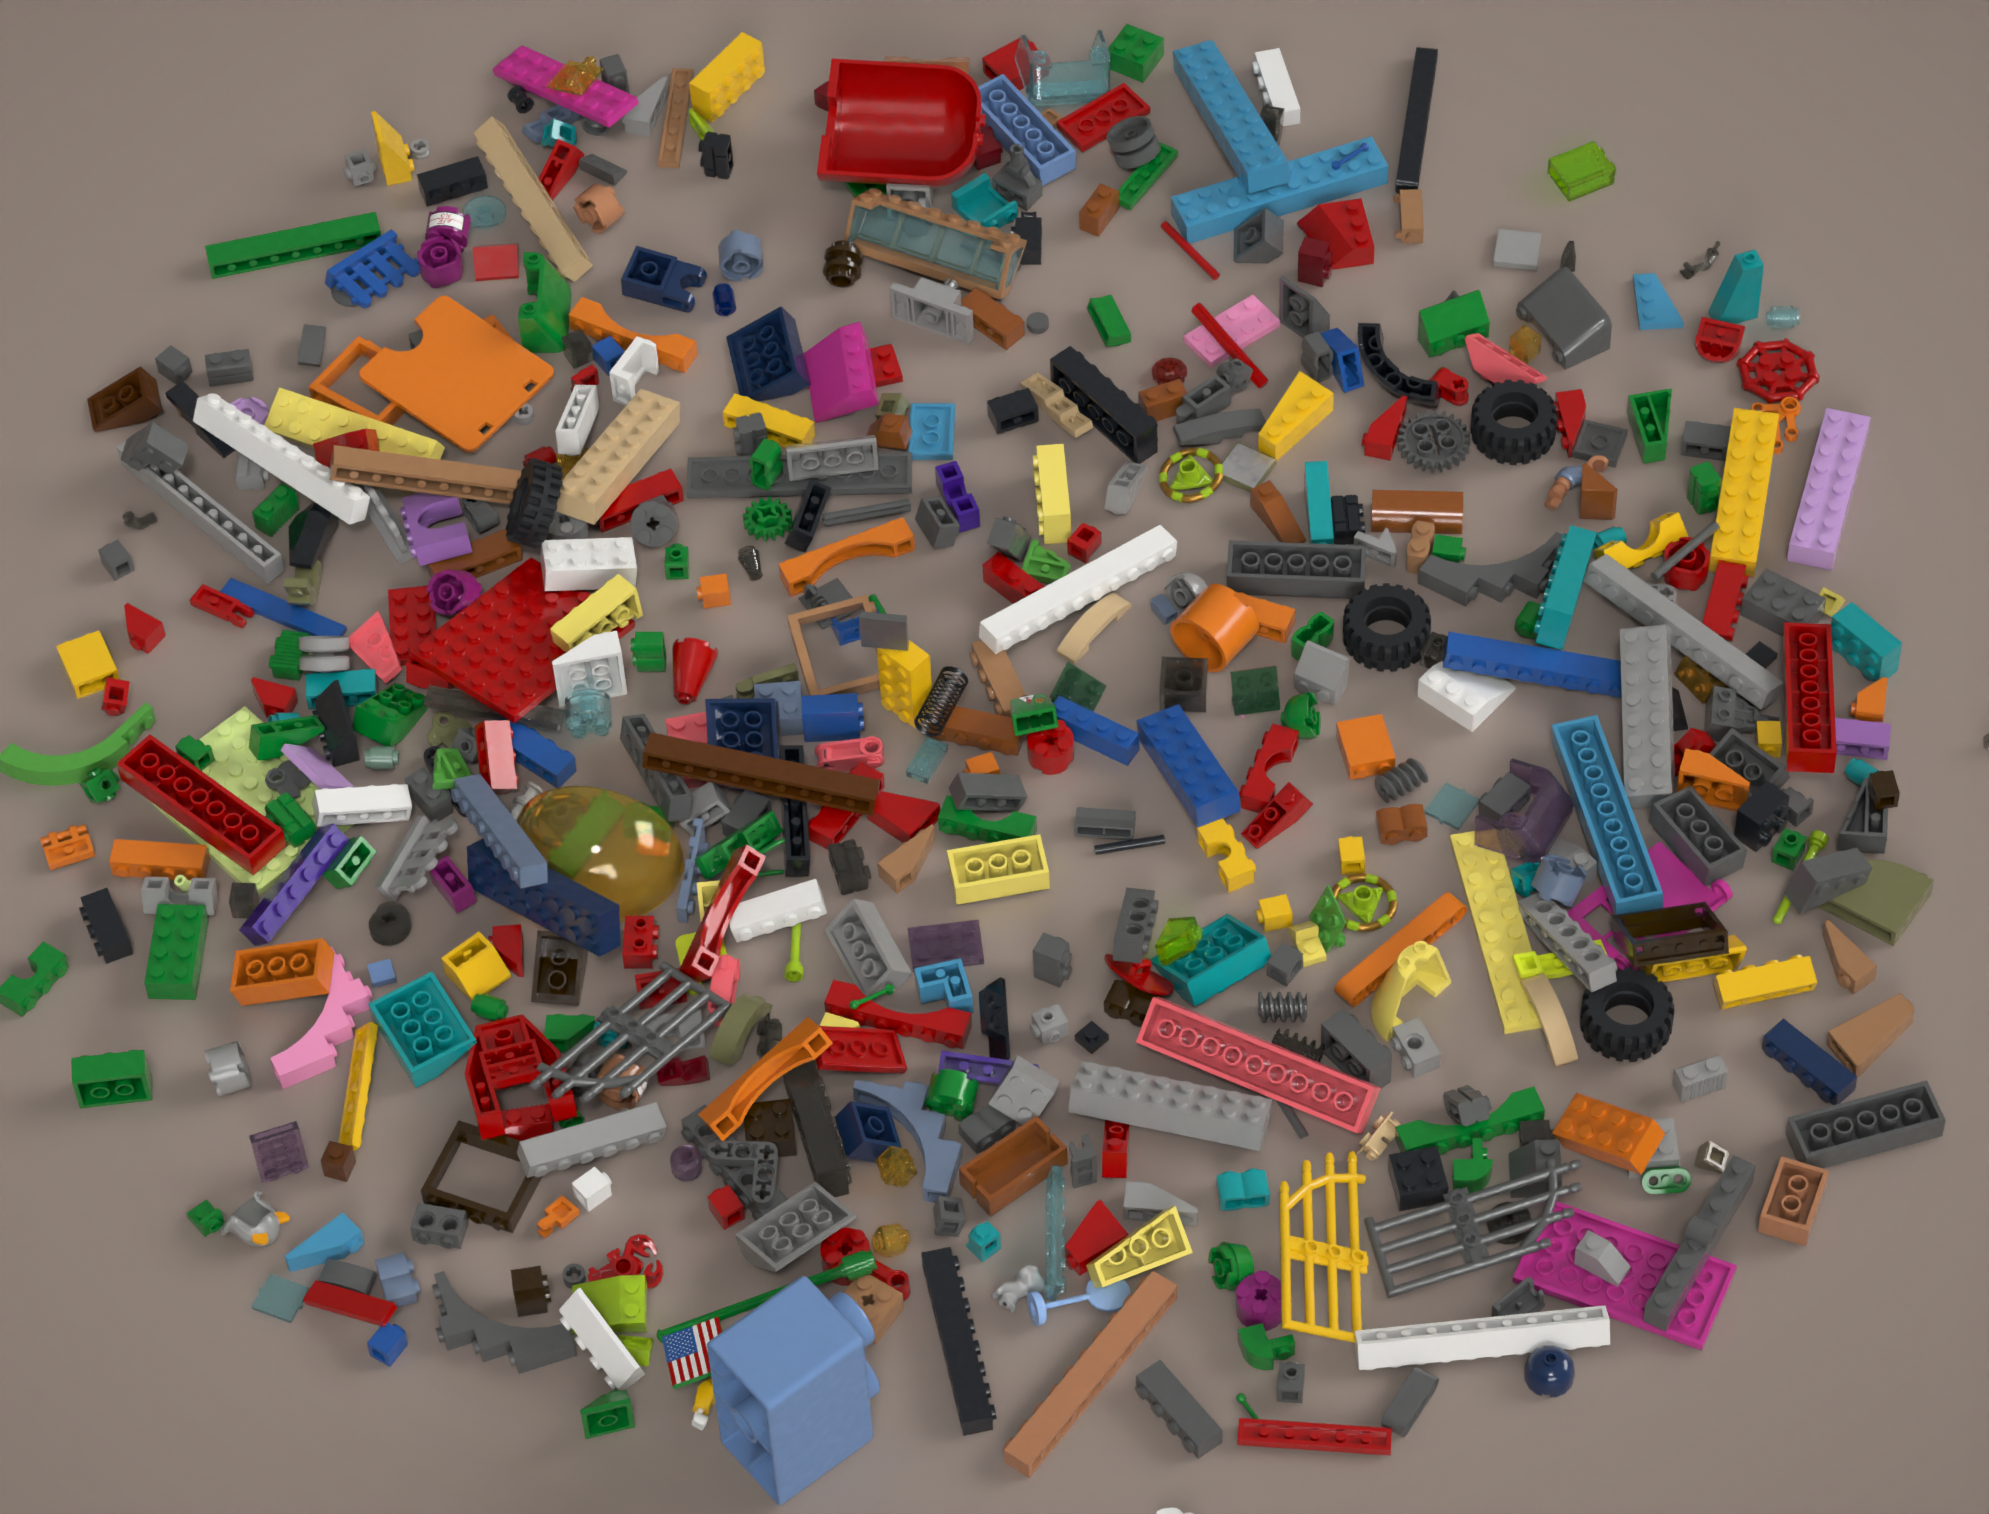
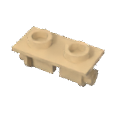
(1372, 1143)

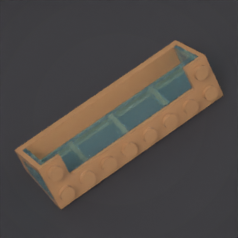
(934, 243)

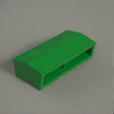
(1109, 321)

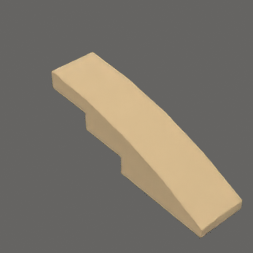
(1056, 405)

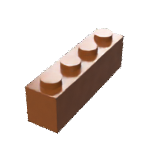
(486, 557)
(979, 730)

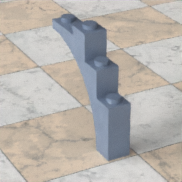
(926, 1127)

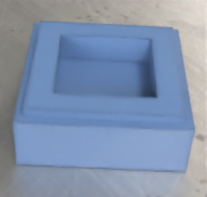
(381, 973)

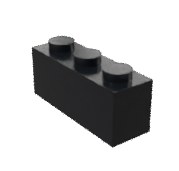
(452, 181)
(807, 515)
(105, 926)

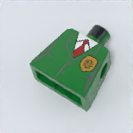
(1033, 714)

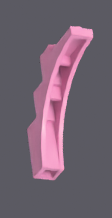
(316, 1049)

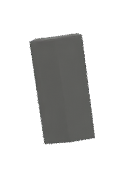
(1104, 823)

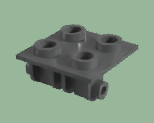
(824, 595)

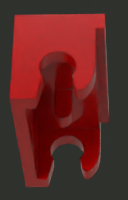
(667, 987)

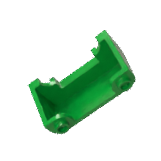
(547, 320)

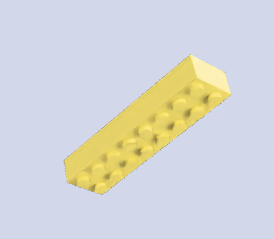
(312, 421)

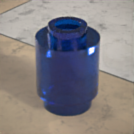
(724, 299)

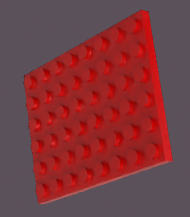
(503, 642)

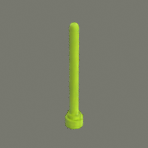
(1817, 842)
(794, 970)

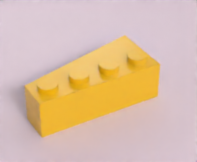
(1295, 416)

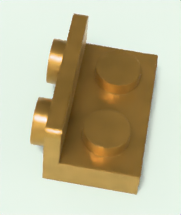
(1697, 679)

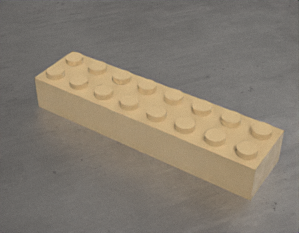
(618, 456)

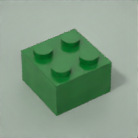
(1135, 52)

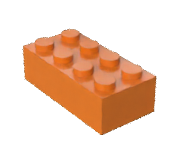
(282, 972)
(1608, 1133)

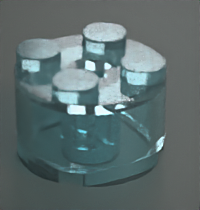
(588, 713)

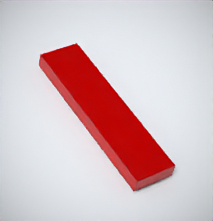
(350, 1303)

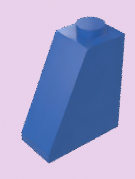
(1345, 361)

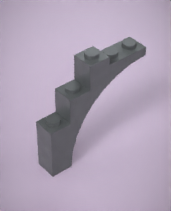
(1496, 581)
(524, 1346)

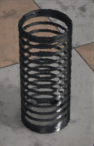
(926, 717)

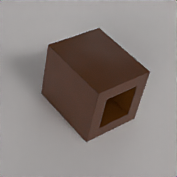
(338, 1161)

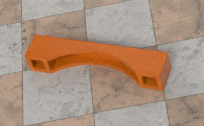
(672, 350)
(884, 540)
(731, 1106)

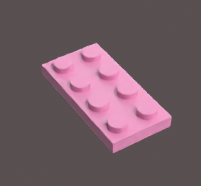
(1243, 322)

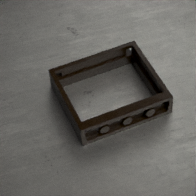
(1671, 948)
(477, 1212)

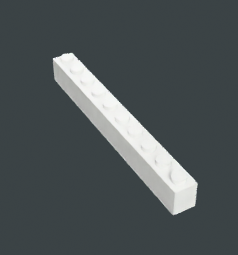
(280, 458)
(1077, 589)
(1481, 1337)

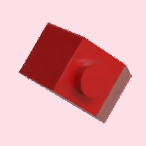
(143, 630)
(274, 697)
(509, 945)

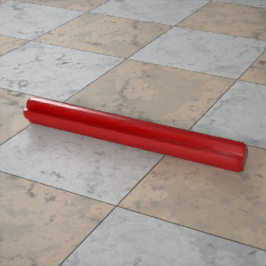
(1228, 343)

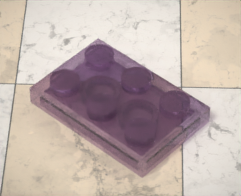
(946, 942)
(279, 1152)

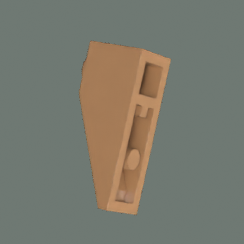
(1850, 964)

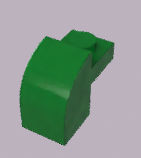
(1473, 1172)
(1260, 1351)

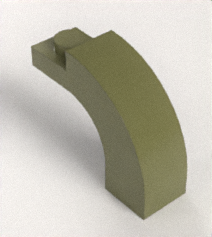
(304, 586)
(736, 1027)

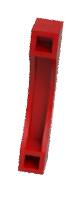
(707, 942)
(943, 1026)

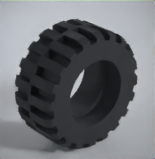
(1516, 400)
(1390, 604)
(1625, 1040)

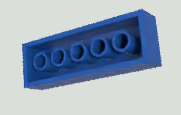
(1188, 765)

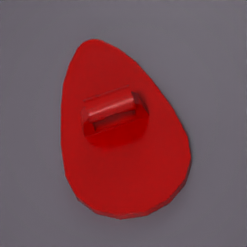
(1140, 976)

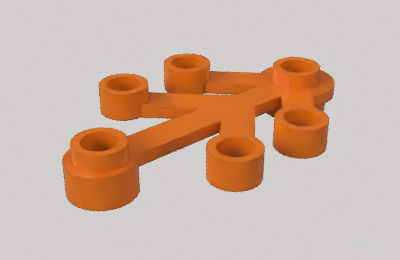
(1788, 409)

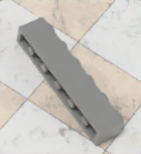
(591, 1140)

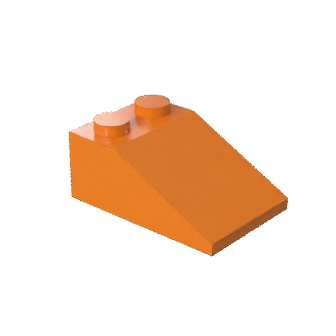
(1712, 780)

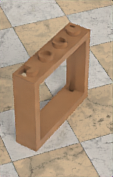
(795, 620)

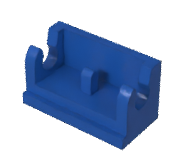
(847, 631)

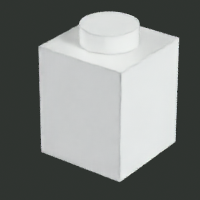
(592, 1188)

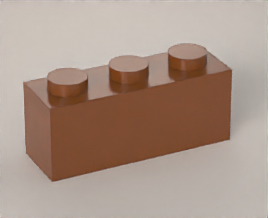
(994, 319)

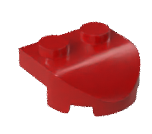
(1718, 340)

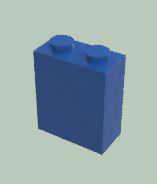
(832, 717)

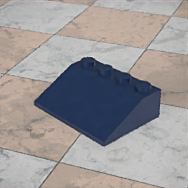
(768, 357)
(743, 726)

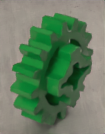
(767, 519)

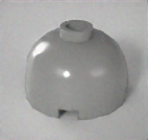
(1183, 589)

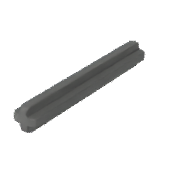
(866, 512)

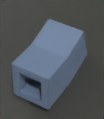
(1163, 609)

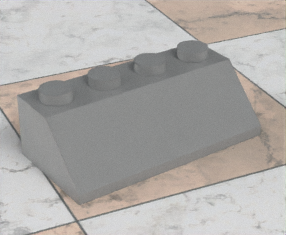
(832, 457)
(867, 948)

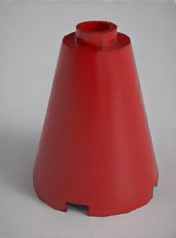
(691, 667)

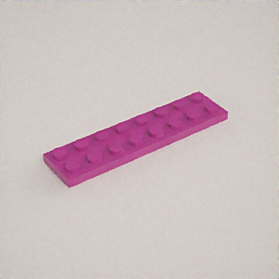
(534, 71)

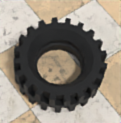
(534, 503)

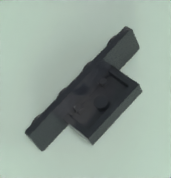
(995, 1019)

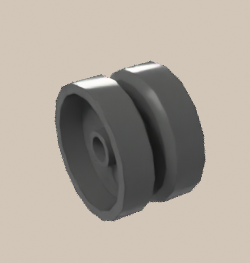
(1133, 142)

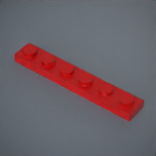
(1314, 1436)

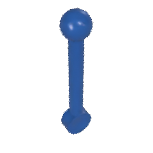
(1336, 164)

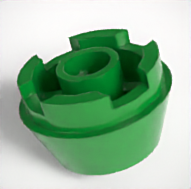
(1231, 1264)

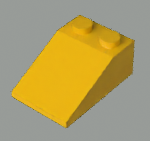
(392, 152)

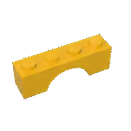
(1662, 531)

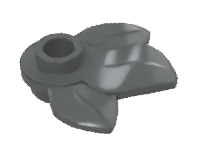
(289, 779)

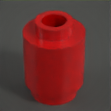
(543, 453)

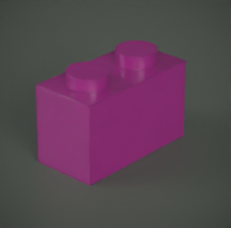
(452, 884)

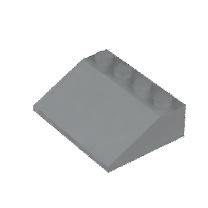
(793, 1228)

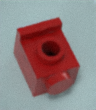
(1084, 542)
(115, 696)

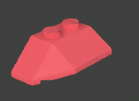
(1498, 364)

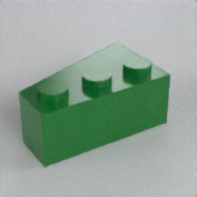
(1650, 422)

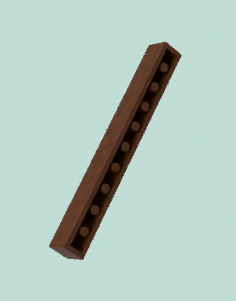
(761, 773)

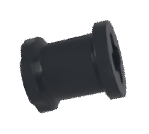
(519, 100)

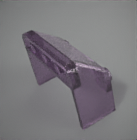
(1530, 834)

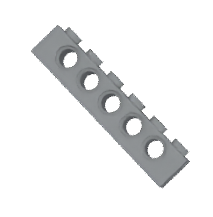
(1568, 942)

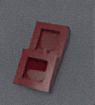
(684, 1072)

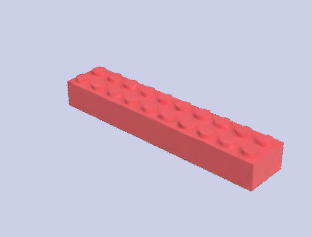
(1258, 1065)

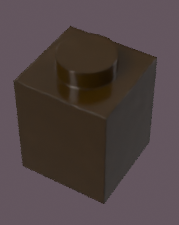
(1883, 789)

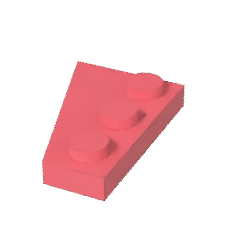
(375, 648)

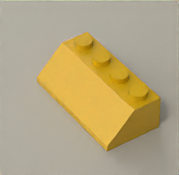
(1700, 966)

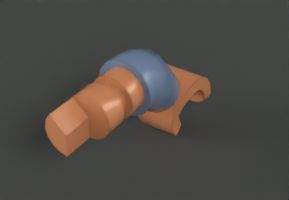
(1570, 477)

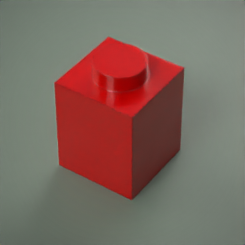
(726, 1207)

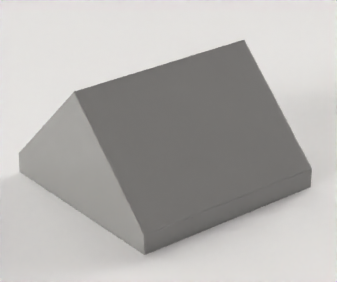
(918, 193)

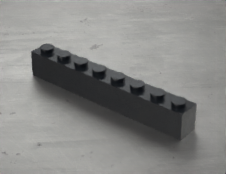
(957, 1341)

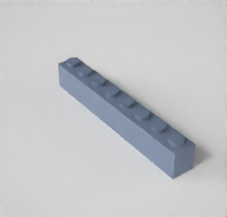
(500, 831)

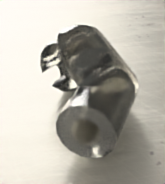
(138, 523)

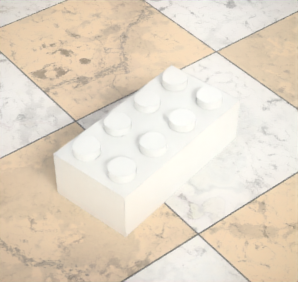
(586, 562)

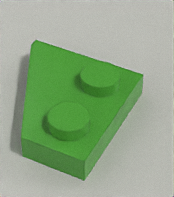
(1044, 564)
(447, 767)

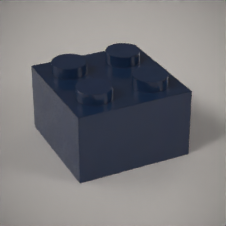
(866, 1130)

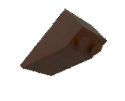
(125, 401)

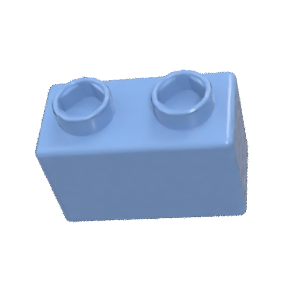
(794, 1386)

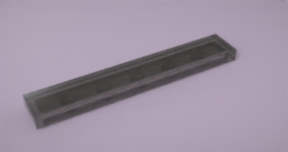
(463, 703)

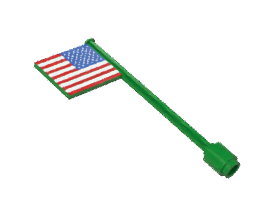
(687, 1342)

